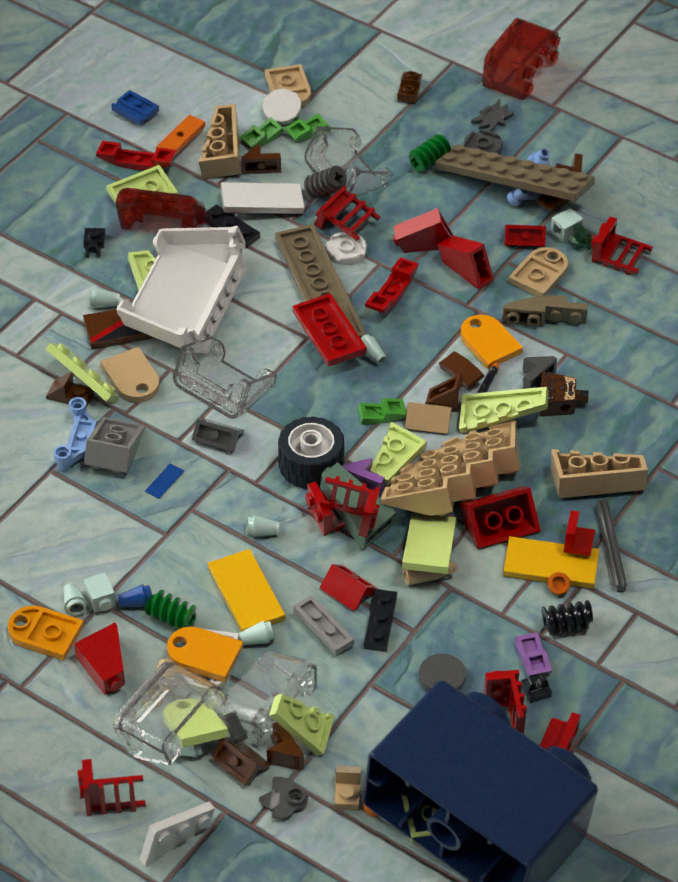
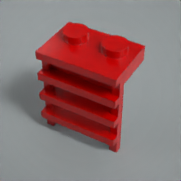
(337, 205)
(608, 242)
(366, 502)
(323, 515)
(506, 691)
(94, 794)

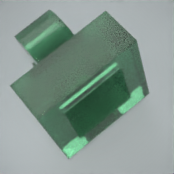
(581, 238)

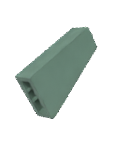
(385, 515)

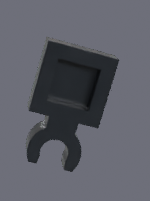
(94, 240)

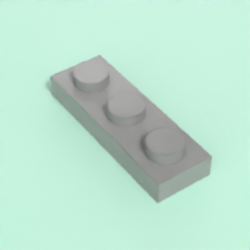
(323, 625)

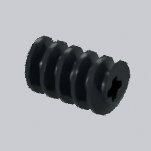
(567, 616)

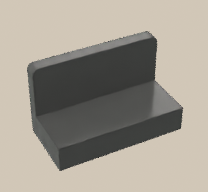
(216, 434)

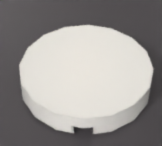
(282, 106)
(345, 250)

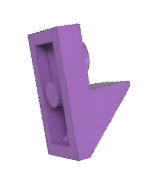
(361, 471)

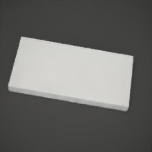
(262, 198)

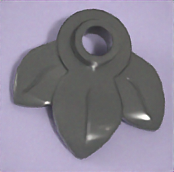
(282, 798)

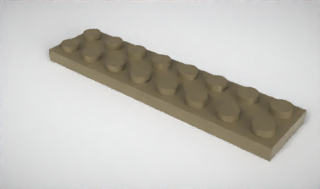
(515, 172)
(314, 270)

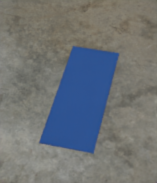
(164, 480)

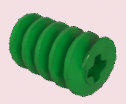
(428, 153)
(169, 611)

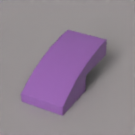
(532, 654)

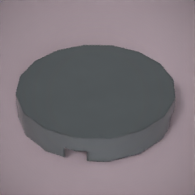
(485, 141)
(442, 667)

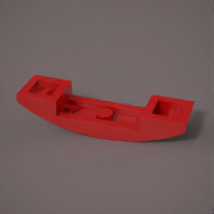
(131, 159)
(394, 287)

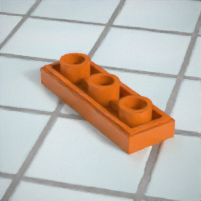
(182, 134)

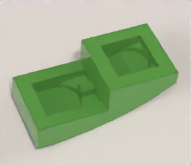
(304, 130)
(263, 135)
(387, 411)

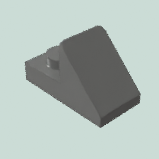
(534, 367)

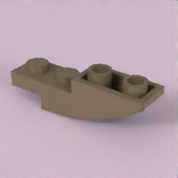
(538, 309)

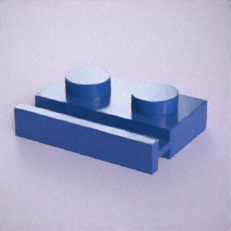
(135, 107)

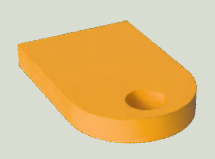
(489, 341)
(45, 631)
(204, 652)

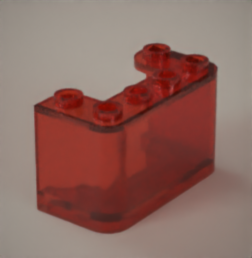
(517, 56)

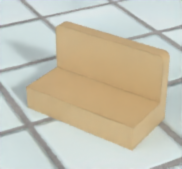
(428, 417)

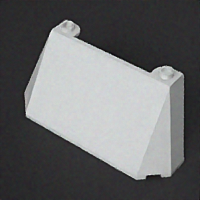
(187, 284)

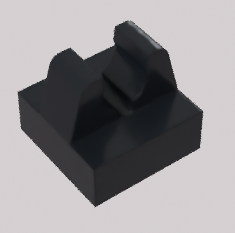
(536, 688)

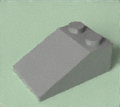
(113, 445)

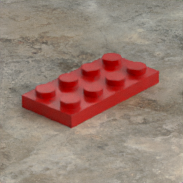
(329, 329)

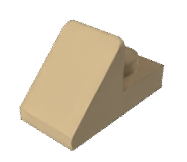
(347, 787)

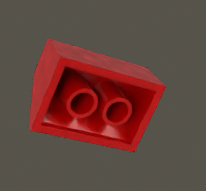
(500, 516)

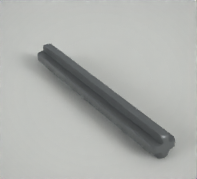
(611, 545)

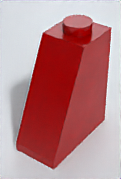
(422, 232)
(467, 260)
(102, 658)

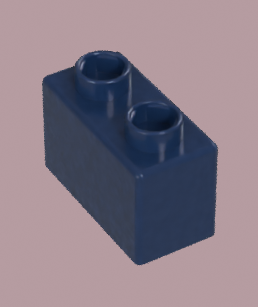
(498, 795)

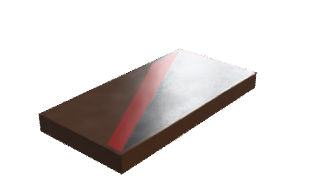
(107, 329)

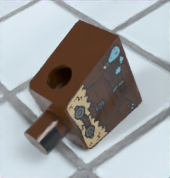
(562, 394)

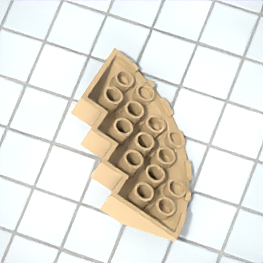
(455, 471)

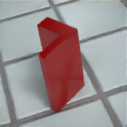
(525, 235)
(578, 539)
(346, 586)
(561, 733)

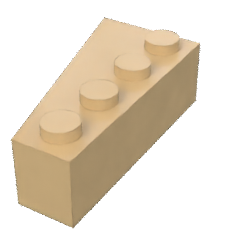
(222, 148)
(597, 473)

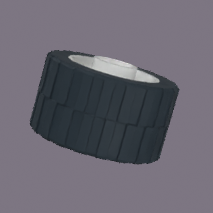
(309, 448)

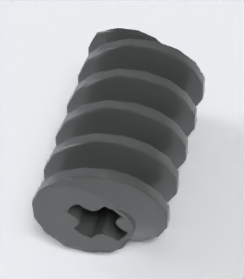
(325, 182)

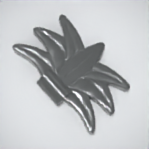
(492, 115)

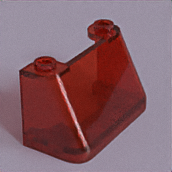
(135, 203)

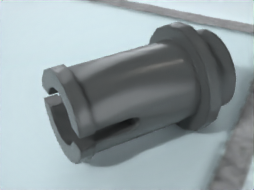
(235, 727)

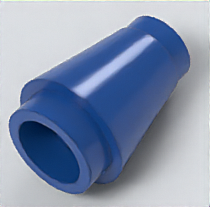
(135, 597)

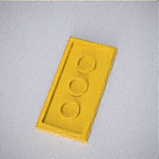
(541, 559)
(245, 590)

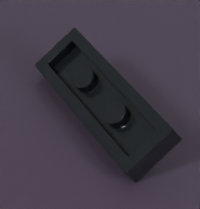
(218, 218)
(380, 620)

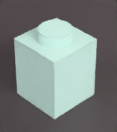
(563, 224)
(99, 593)

